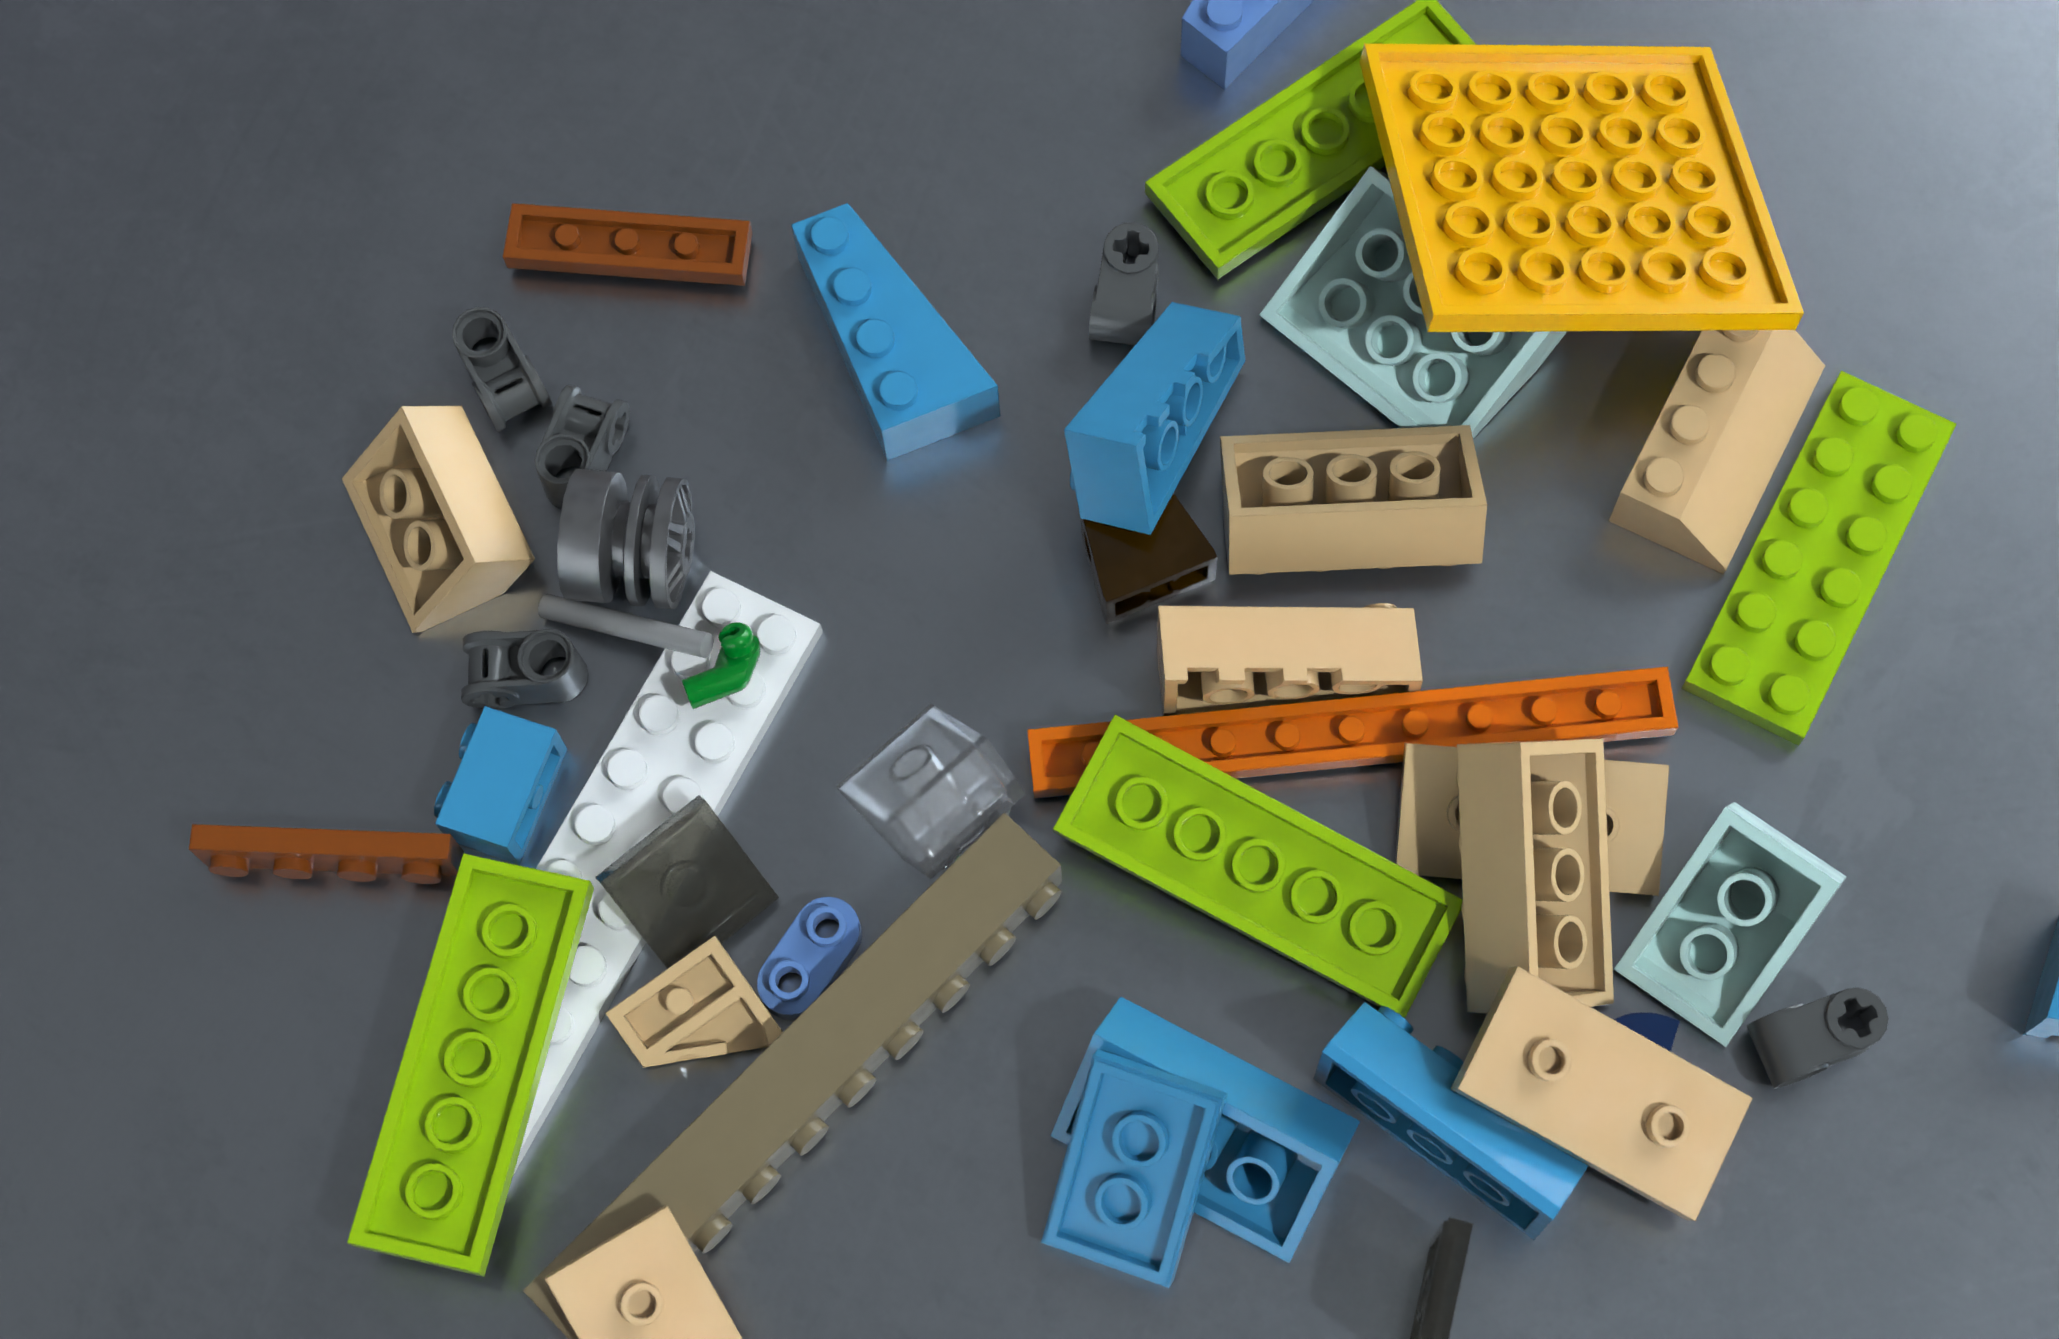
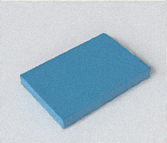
(1133, 1167)

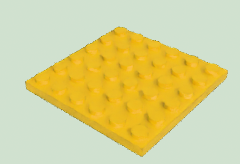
(1575, 189)

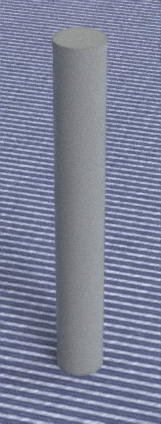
(626, 625)

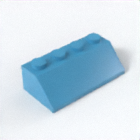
(1409, 1096)
(1271, 1142)

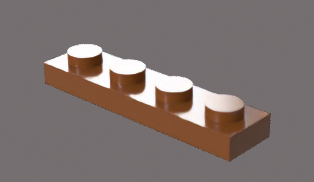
(628, 244)
(350, 853)

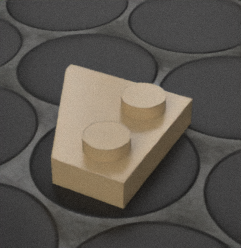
(694, 1011)

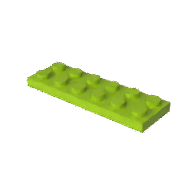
(1287, 152)
(1819, 558)
(1259, 866)
(472, 1065)

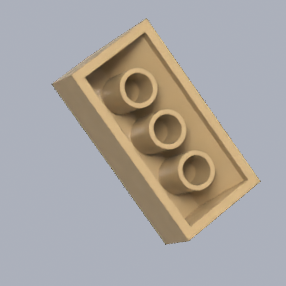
(1718, 442)
(1352, 500)
(1535, 867)

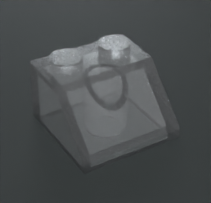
(932, 790)

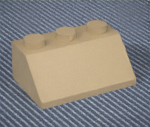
(436, 515)

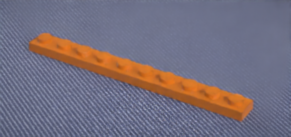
(1377, 726)

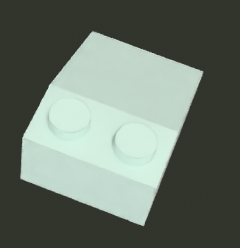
(1729, 923)

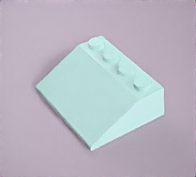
(1362, 320)

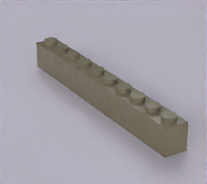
(832, 1048)

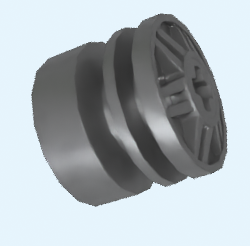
(613, 538)

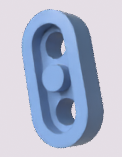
(812, 957)

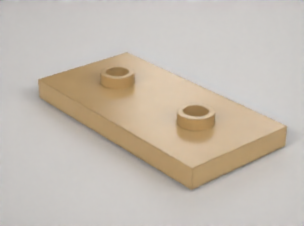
(1431, 818)
(1602, 1093)
(641, 1287)

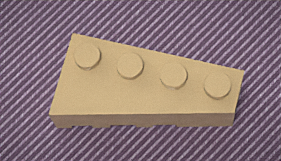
(1282, 655)

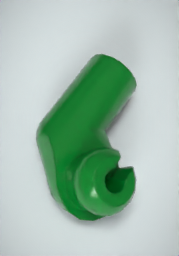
(731, 670)

